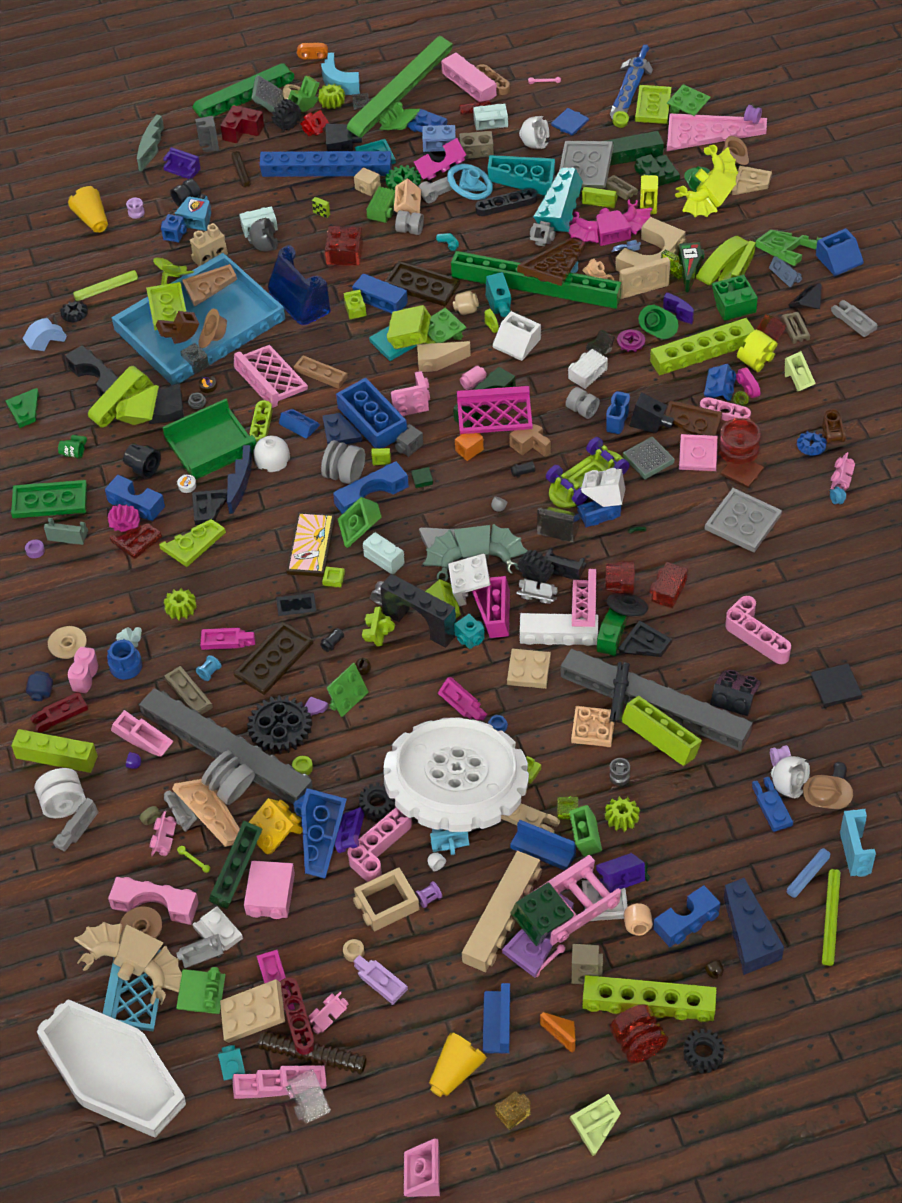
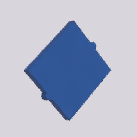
(570, 121)

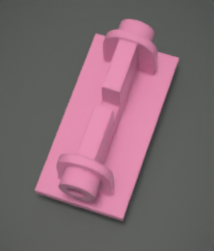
(843, 467)
(163, 827)
(332, 1006)

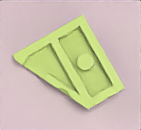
(596, 1122)

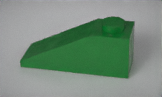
(611, 632)

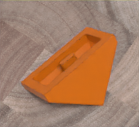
(560, 1028)

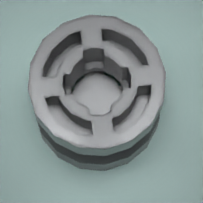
(619, 771)

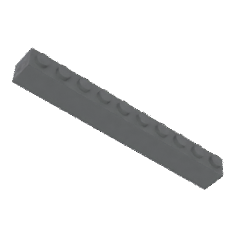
(683, 709)
(215, 740)

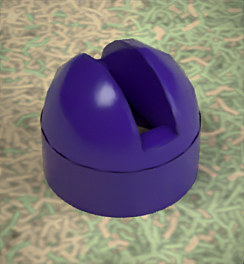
(133, 760)

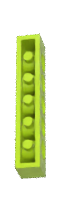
(700, 346)
(658, 991)

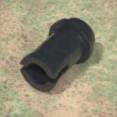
(521, 469)
(328, 643)

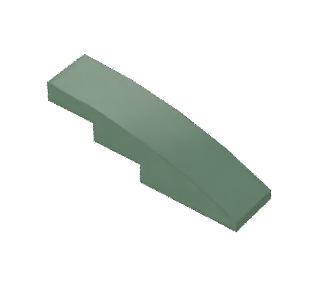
(149, 143)

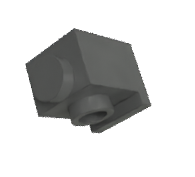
(409, 441)

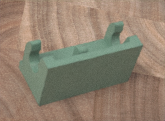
(65, 533)

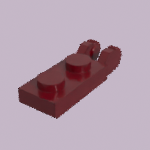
(59, 712)

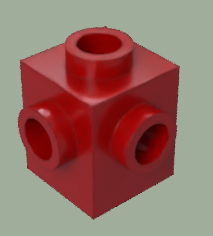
(314, 123)

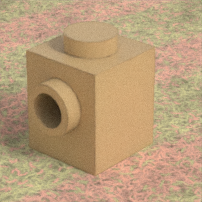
(367, 181)

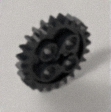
(279, 724)

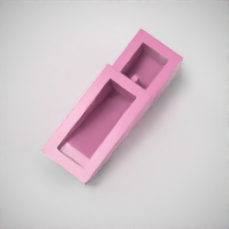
(141, 734)

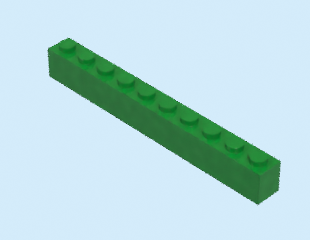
(575, 287)

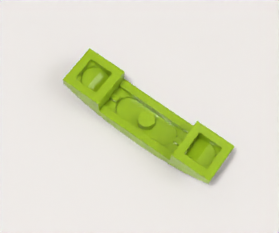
(720, 258)

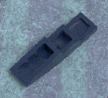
(238, 482)

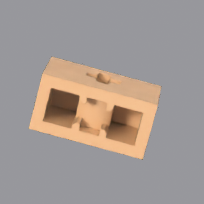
(407, 197)

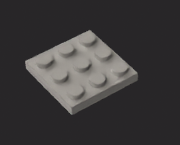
(590, 160)
(743, 520)

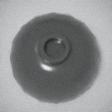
(262, 235)

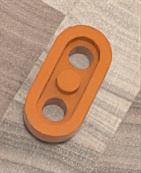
(312, 51)

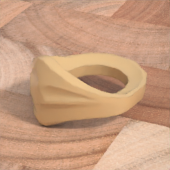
(286, 90)

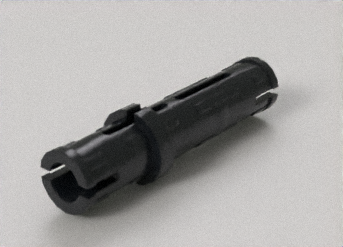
(620, 683)

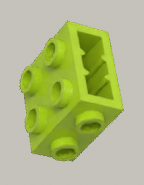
(409, 327)

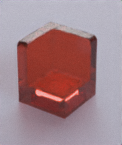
(771, 327)

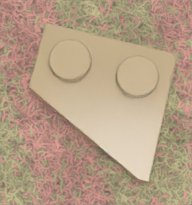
(751, 180)

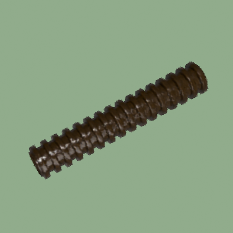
(320, 1053)

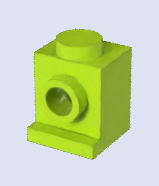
(354, 304)

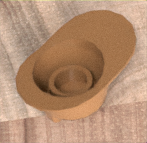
(737, 149)
(213, 329)
(828, 792)

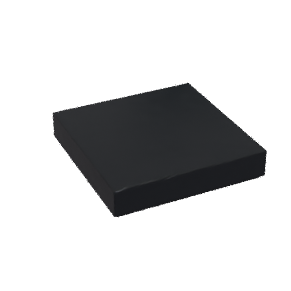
(836, 685)

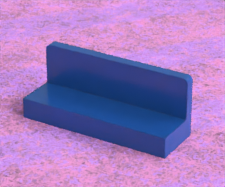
(544, 845)
(497, 1020)

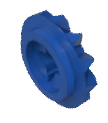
(817, 447)

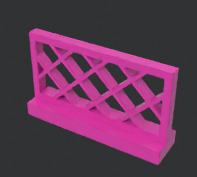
(493, 398)

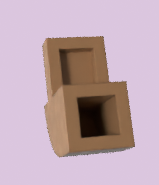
(525, 440)

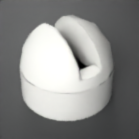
(436, 861)

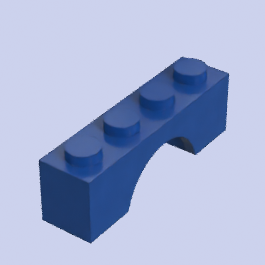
(389, 479)

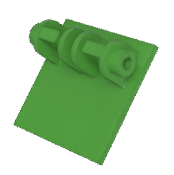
(687, 100)
(397, 117)
(445, 326)
(347, 690)
(201, 991)

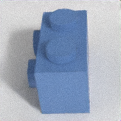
(436, 136)

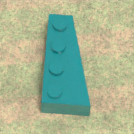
(522, 172)
(560, 200)

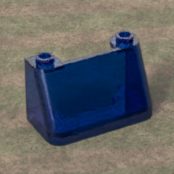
(301, 297)

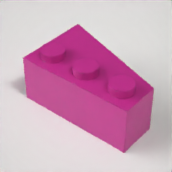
(494, 606)

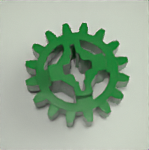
(400, 174)

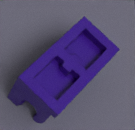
(181, 163)
(621, 872)

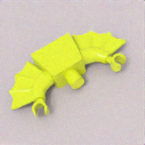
(713, 186)

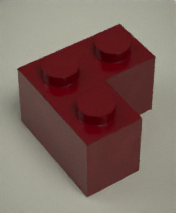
(240, 122)

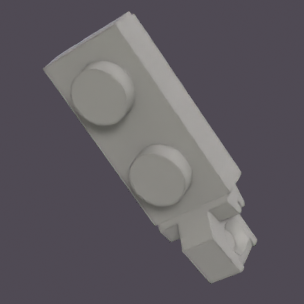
(77, 825)

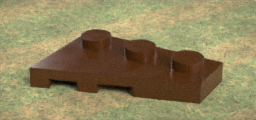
(694, 419)

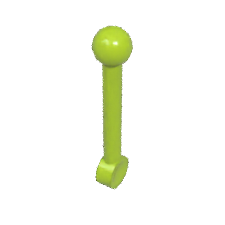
(182, 851)

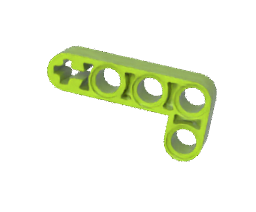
(127, 384)

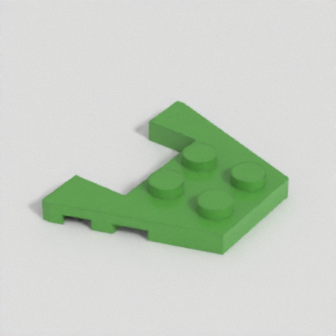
(782, 243)

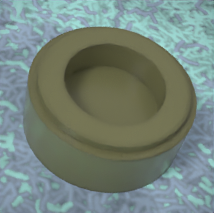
(149, 815)

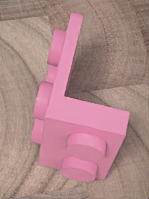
(412, 399)

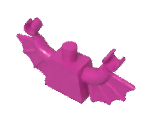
(610, 226)

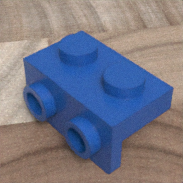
(720, 382)
(594, 513)

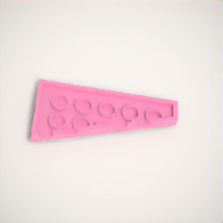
(698, 130)

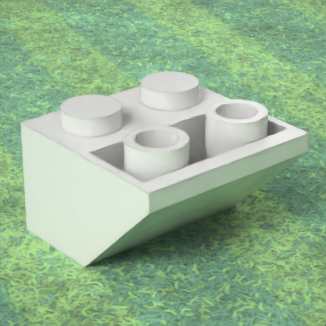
(517, 336)
(604, 486)

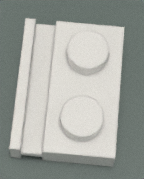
(217, 923)

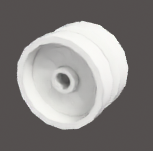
(59, 793)

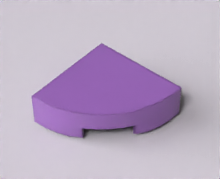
(316, 706)

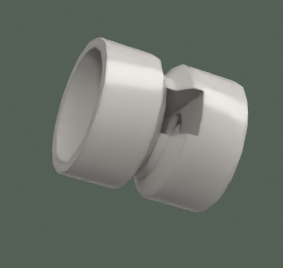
(409, 222)
(581, 401)

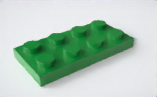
(49, 499)

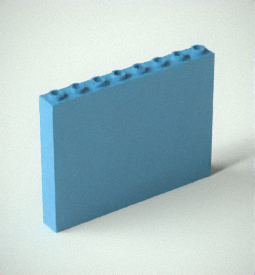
(242, 303)

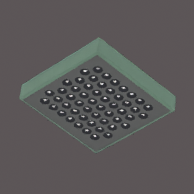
(266, 94)
(648, 457)

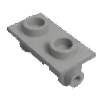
(530, 591)
(182, 813)
(200, 951)

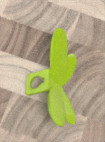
(170, 269)

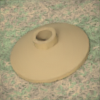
(65, 636)

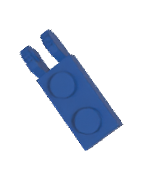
(772, 805)

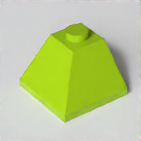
(138, 406)

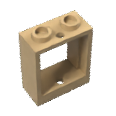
(395, 913)

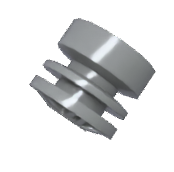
(343, 462)
(228, 776)

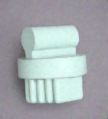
(132, 636)

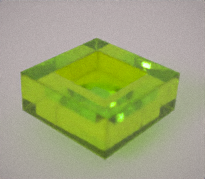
(566, 804)

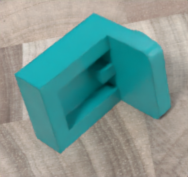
(231, 1061)

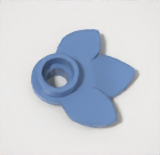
(631, 245)

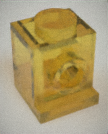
(512, 1116)

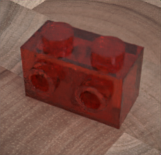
(668, 585)

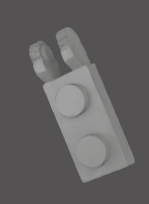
(854, 318)

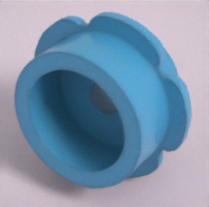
(837, 495)

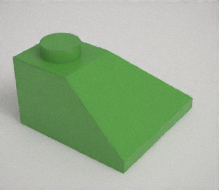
(358, 520)

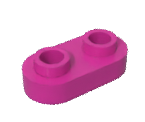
(748, 382)

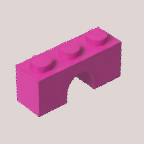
(428, 168)

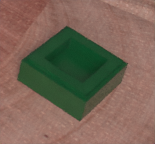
(422, 477)

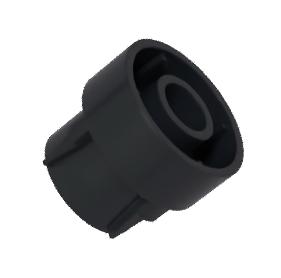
(142, 459)

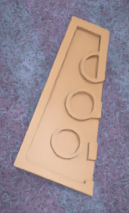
(208, 809)

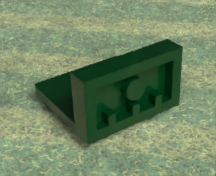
(541, 912)

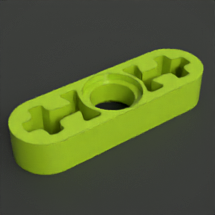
(264, 428)

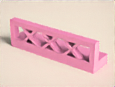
(588, 603)

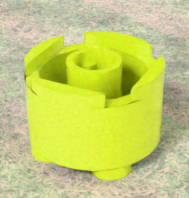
(757, 350)

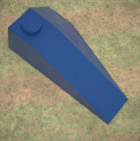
(320, 827)

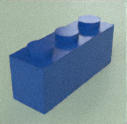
(381, 293)

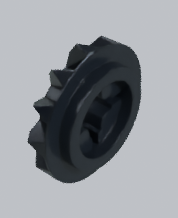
(74, 316)

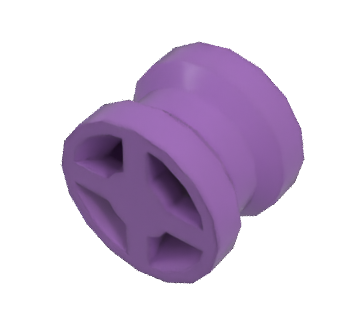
(752, 114)

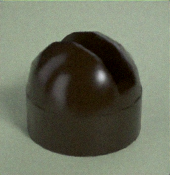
(366, 668)
(714, 968)

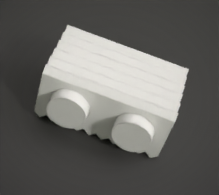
(587, 368)

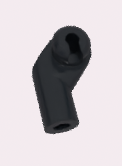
(839, 770)

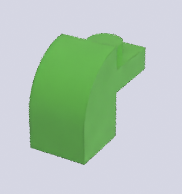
(305, 97)

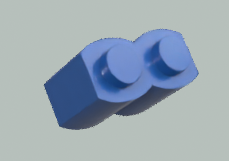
(617, 412)

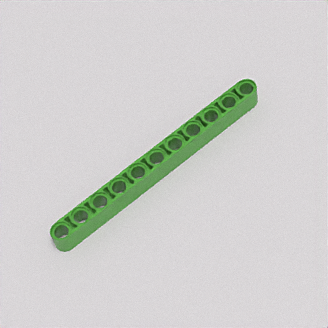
(399, 86)

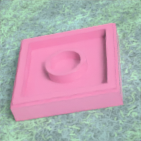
(698, 452)

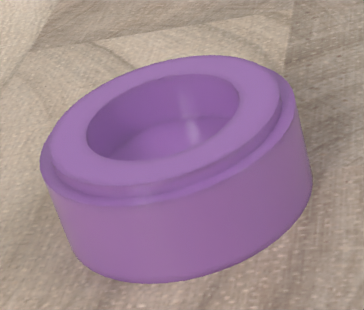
(34, 549)

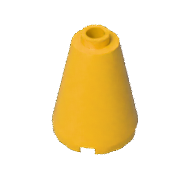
(89, 208)
(454, 1065)

